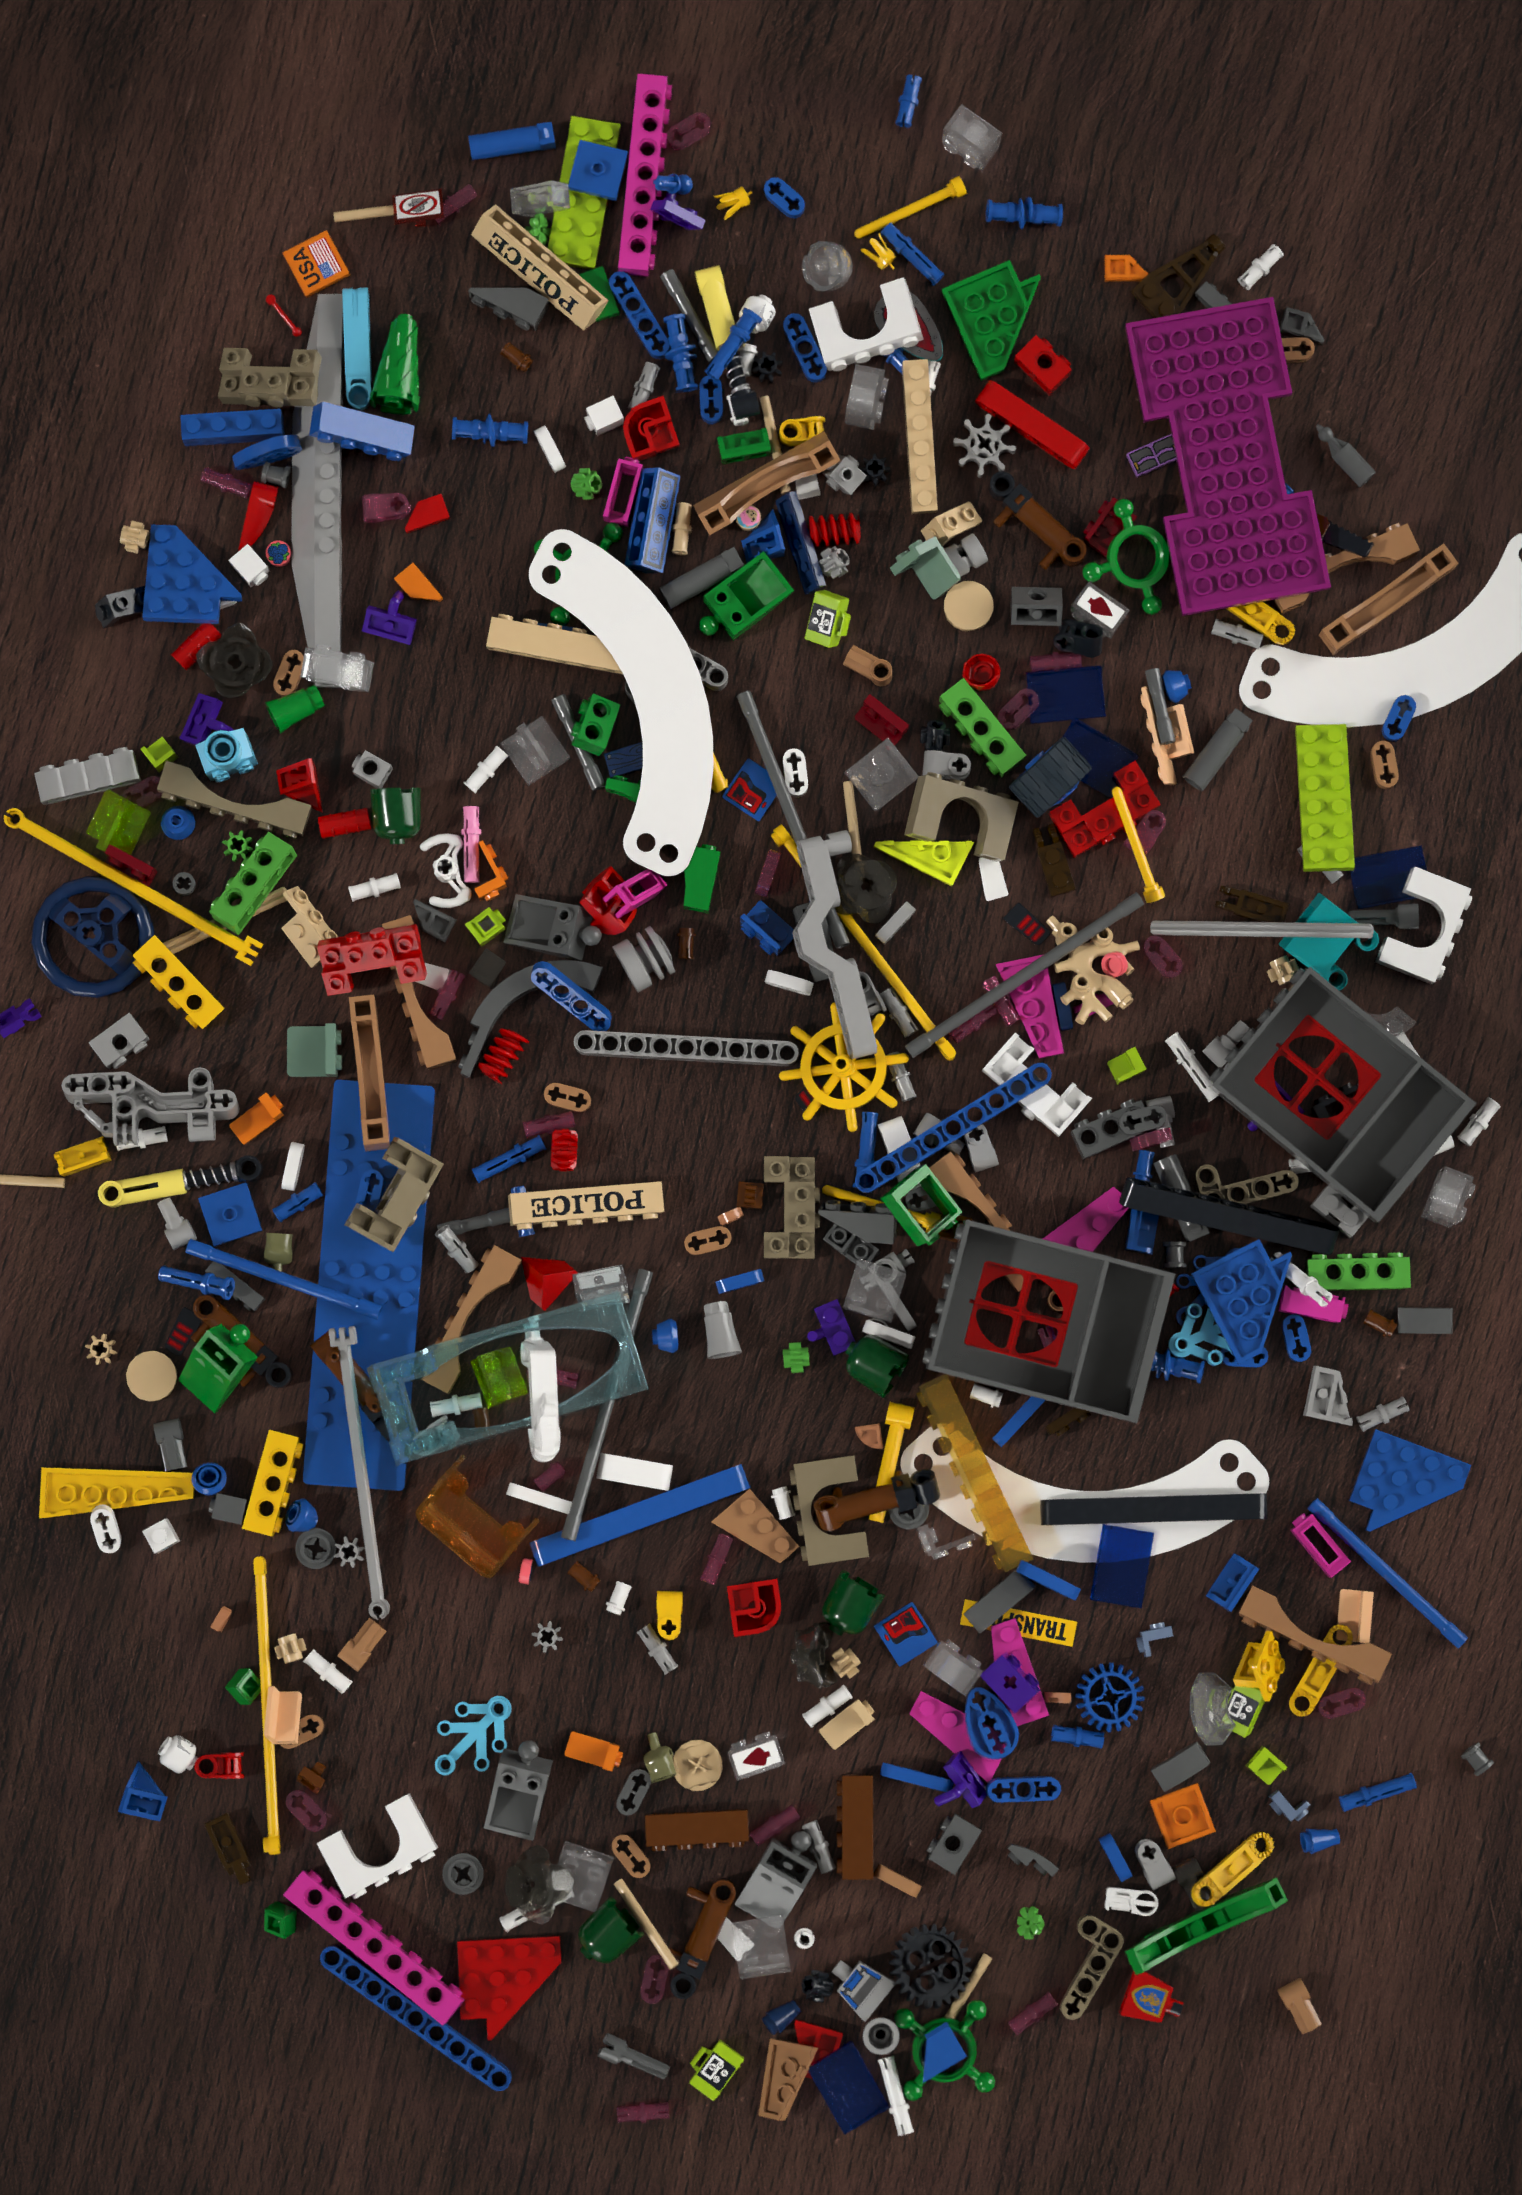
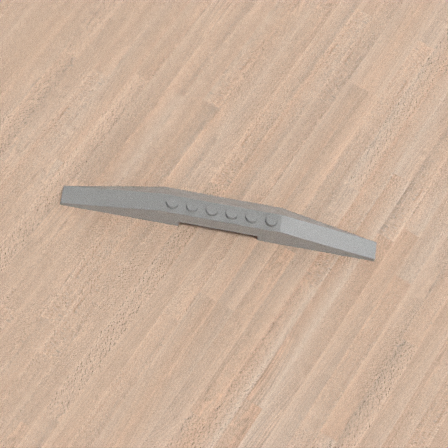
(317, 491)

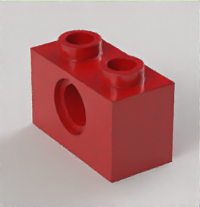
(1049, 378)

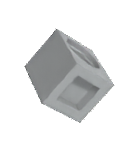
(379, 777)

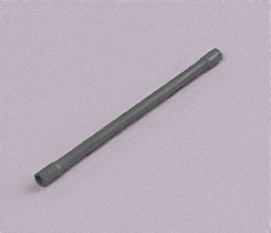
(751, 714)
(1121, 910)
(574, 1519)

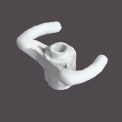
(455, 844)

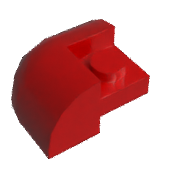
(649, 429)
(604, 912)
(754, 1606)

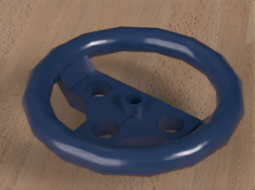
(57, 907)

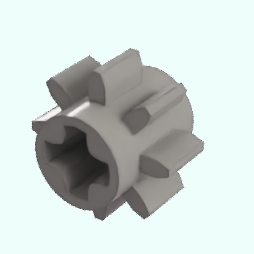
(834, 562)
(342, 1554)
(539, 1635)

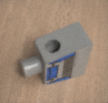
(862, 1987)

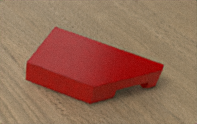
(427, 513)

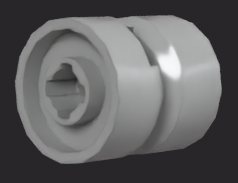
(971, 549)

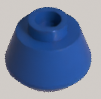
(1176, 685)
(184, 826)
(666, 1336)
(209, 1479)
(301, 1516)

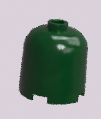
(396, 813)
(875, 1363)
(850, 1604)
(608, 1933)

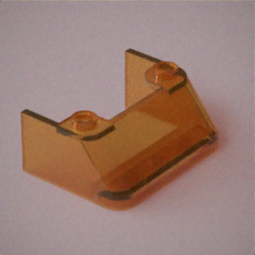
(467, 1527)

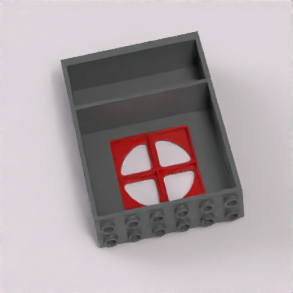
(1384, 1131)
(1102, 1338)

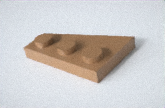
(757, 1527)
(783, 2077)

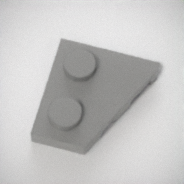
(1326, 1397)

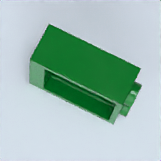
(936, 1192)

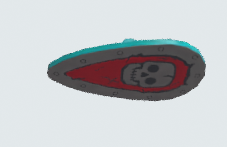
(929, 348)

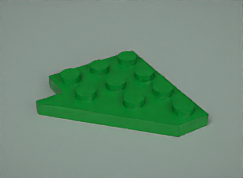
(990, 314)

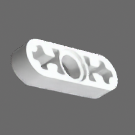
(539, 1498)

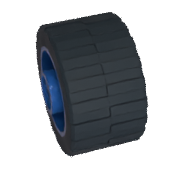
(1050, 777)

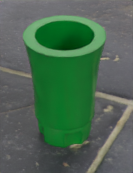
(294, 707)

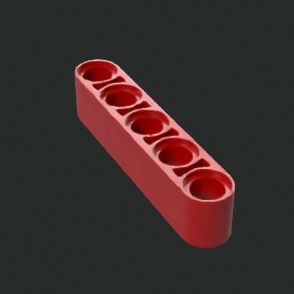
(1032, 424)

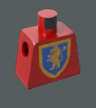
(1149, 1999)

